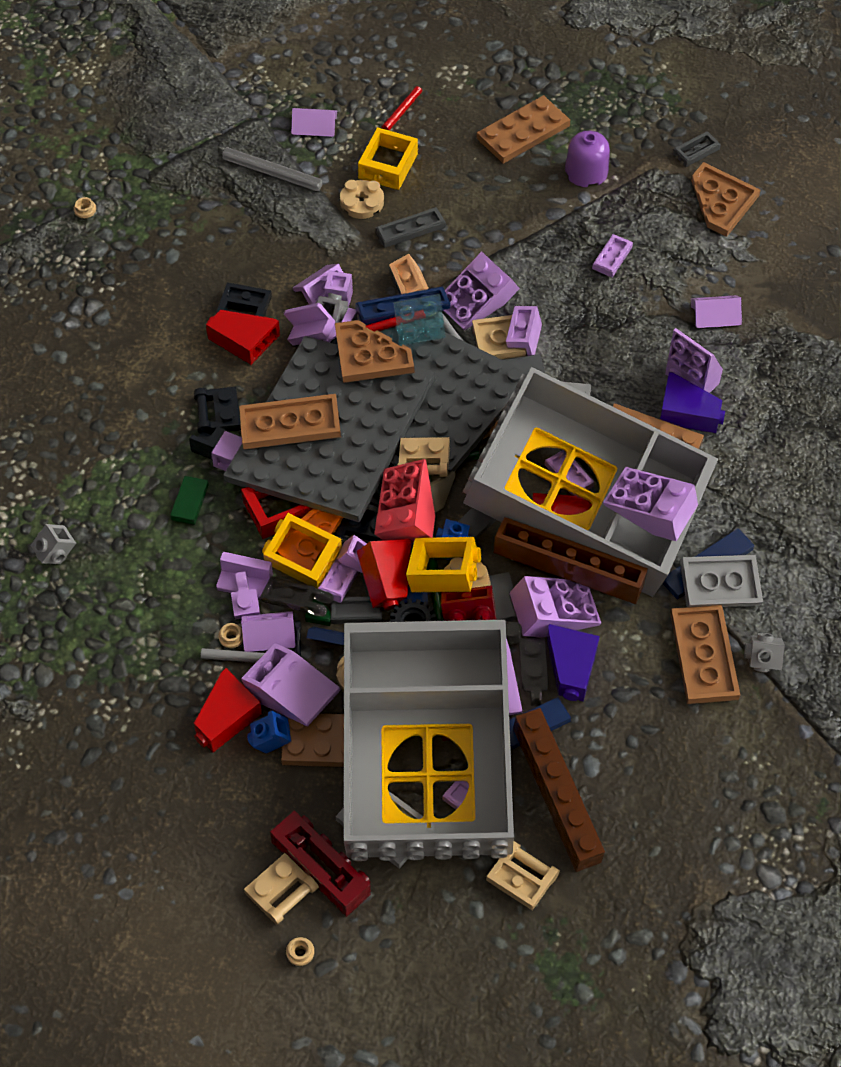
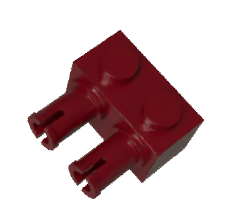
(472, 605)

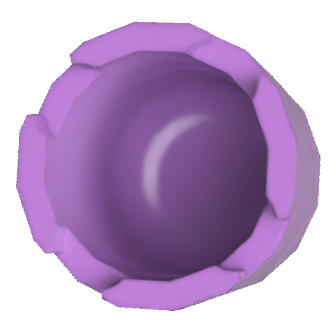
(587, 158)

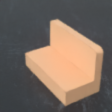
(408, 275)

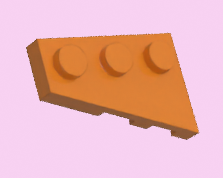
(303, 548)

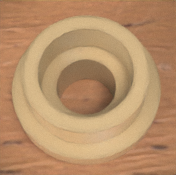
(84, 207)
(231, 629)
(300, 943)

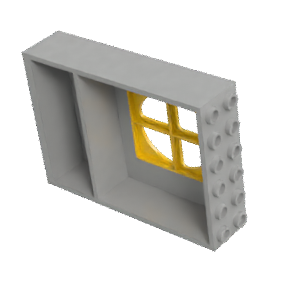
(562, 417)
(426, 684)

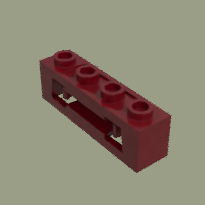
(290, 839)

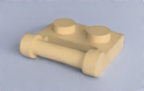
(431, 449)
(275, 882)
(519, 882)

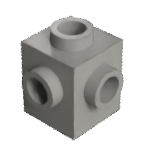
(331, 301)
(53, 544)
(764, 652)

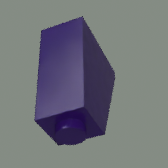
(690, 406)
(572, 660)

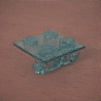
(419, 319)

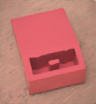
(405, 503)

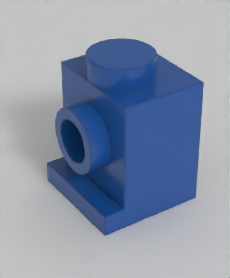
(269, 732)

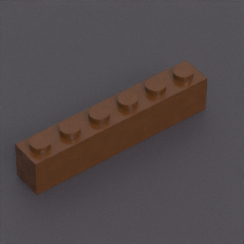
(570, 560)
(558, 790)

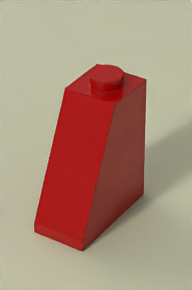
(242, 333)
(385, 571)
(225, 712)

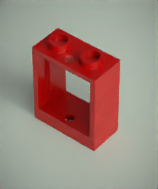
(265, 525)

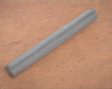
(272, 169)

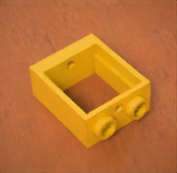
(391, 176)
(322, 565)
(443, 580)

